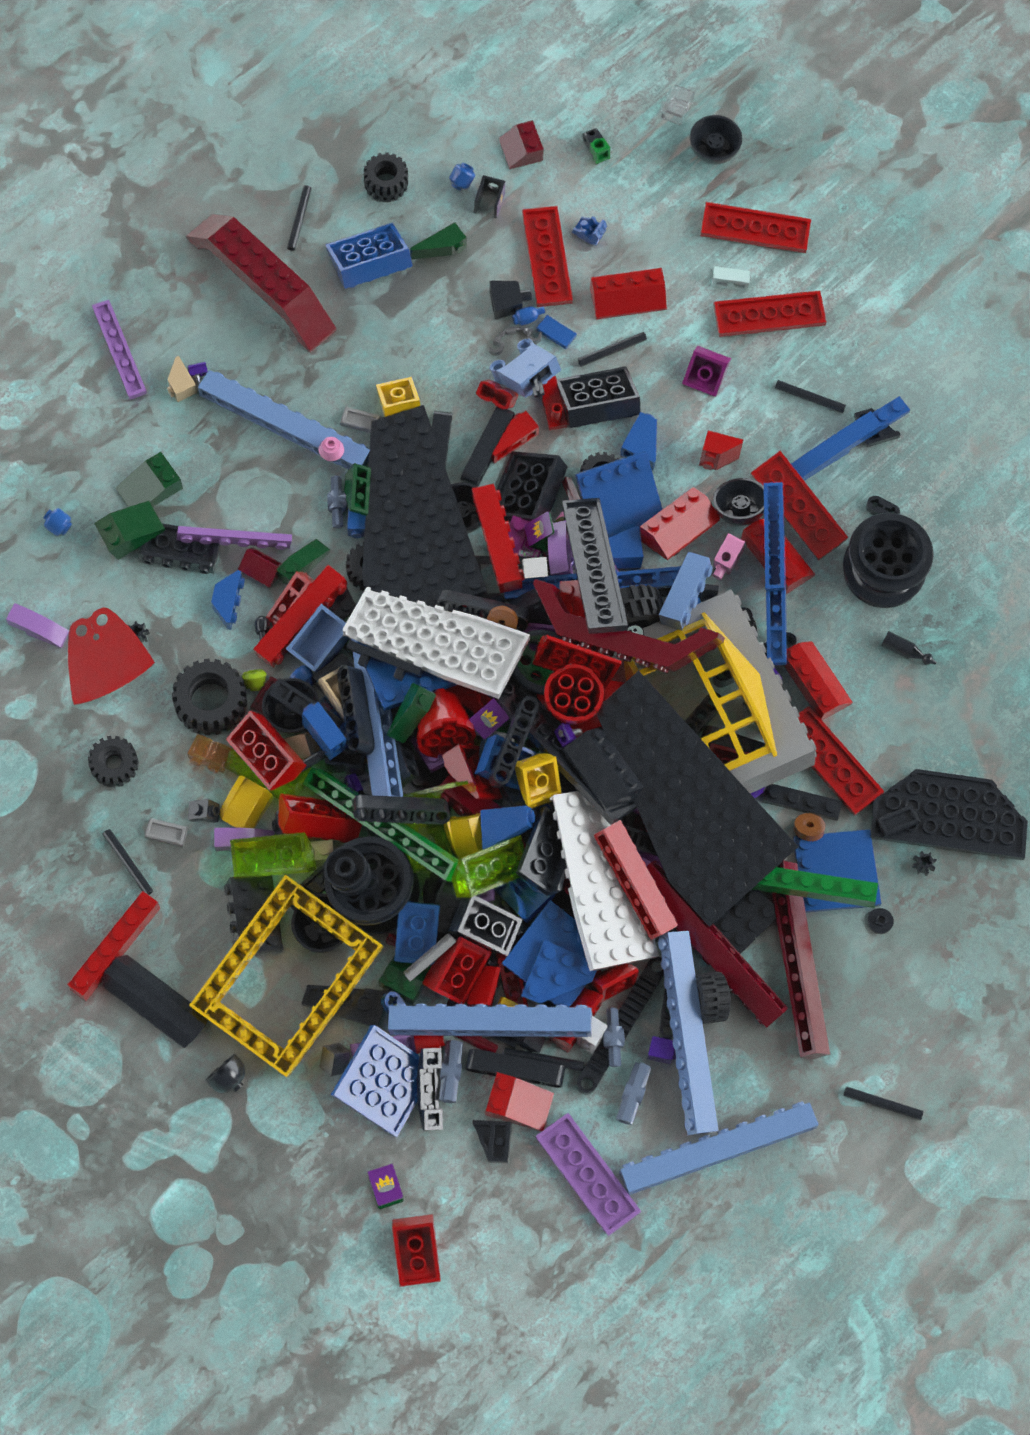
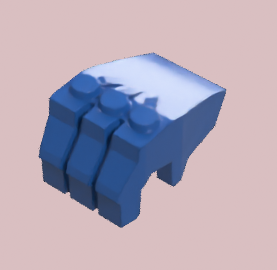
(590, 230)

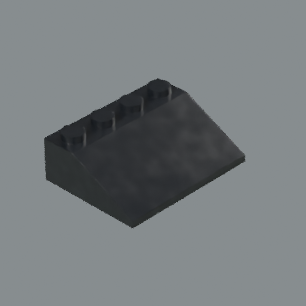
(599, 397)
(530, 484)

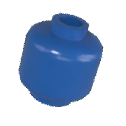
(462, 176)
(57, 522)

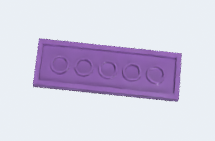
(588, 1174)

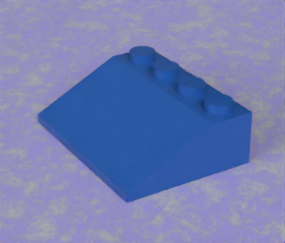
(369, 255)

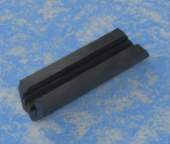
(153, 1000)

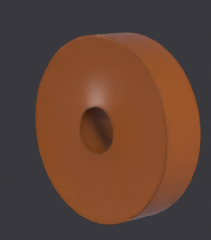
(503, 613)
(809, 827)

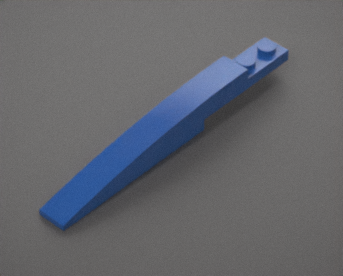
(849, 437)
(775, 573)
(655, 577)

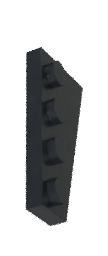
(360, 1006)

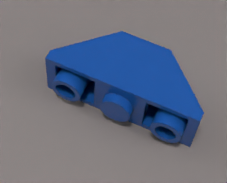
(227, 597)

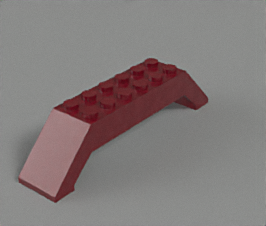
(266, 277)
(625, 644)

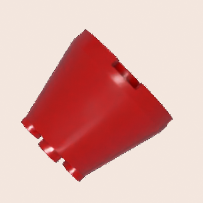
(574, 684)
(444, 726)

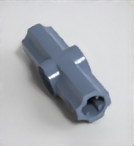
(451, 1071)
(633, 1093)

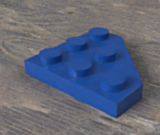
(556, 973)

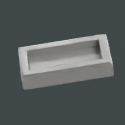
(358, 419)
(166, 832)

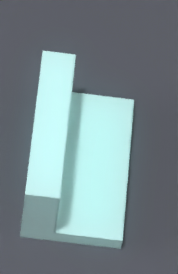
(731, 278)

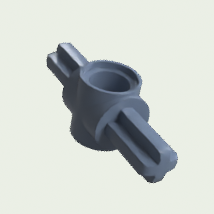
(336, 501)
(613, 1037)

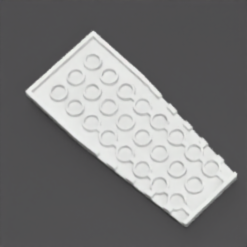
(439, 641)
(601, 909)

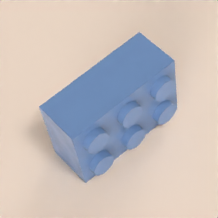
(319, 639)

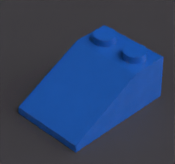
(490, 754)

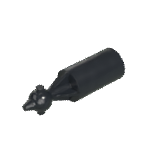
(906, 648)

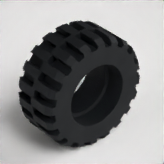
(641, 604)
(203, 674)

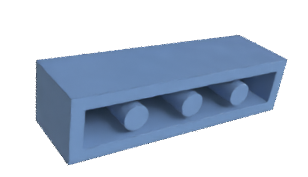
(685, 591)

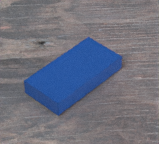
(556, 332)

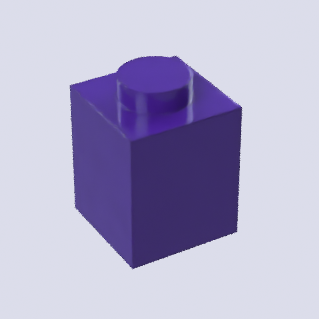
(661, 1050)

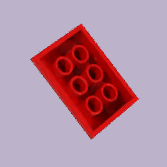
(556, 653)

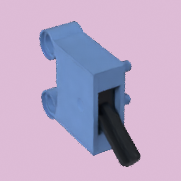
(527, 371)

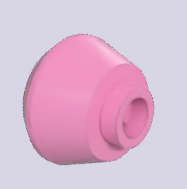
(331, 449)

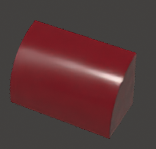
(259, 566)

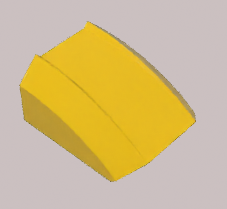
(397, 396)
(538, 779)
(245, 804)
(464, 834)

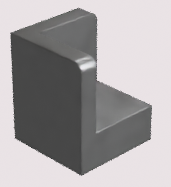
(334, 1059)

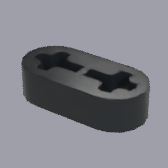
(882, 507)

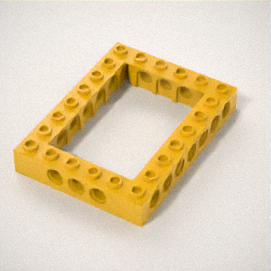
(209, 997)

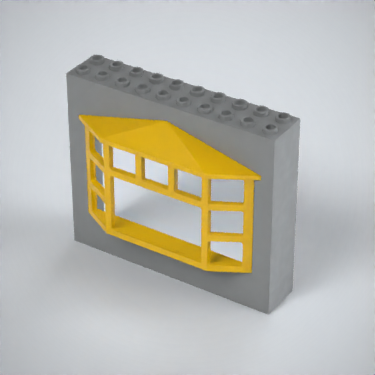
(785, 738)

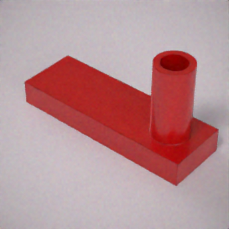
(553, 405)

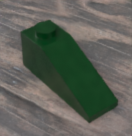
(442, 243)
(358, 488)
(302, 560)
(412, 710)

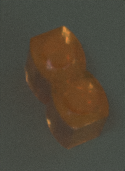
(209, 753)

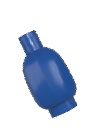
(527, 315)

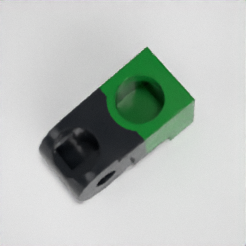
(597, 145)

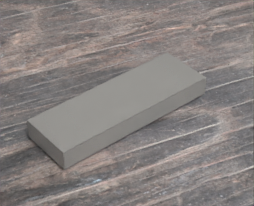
(430, 956)

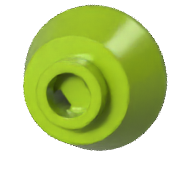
(254, 679)

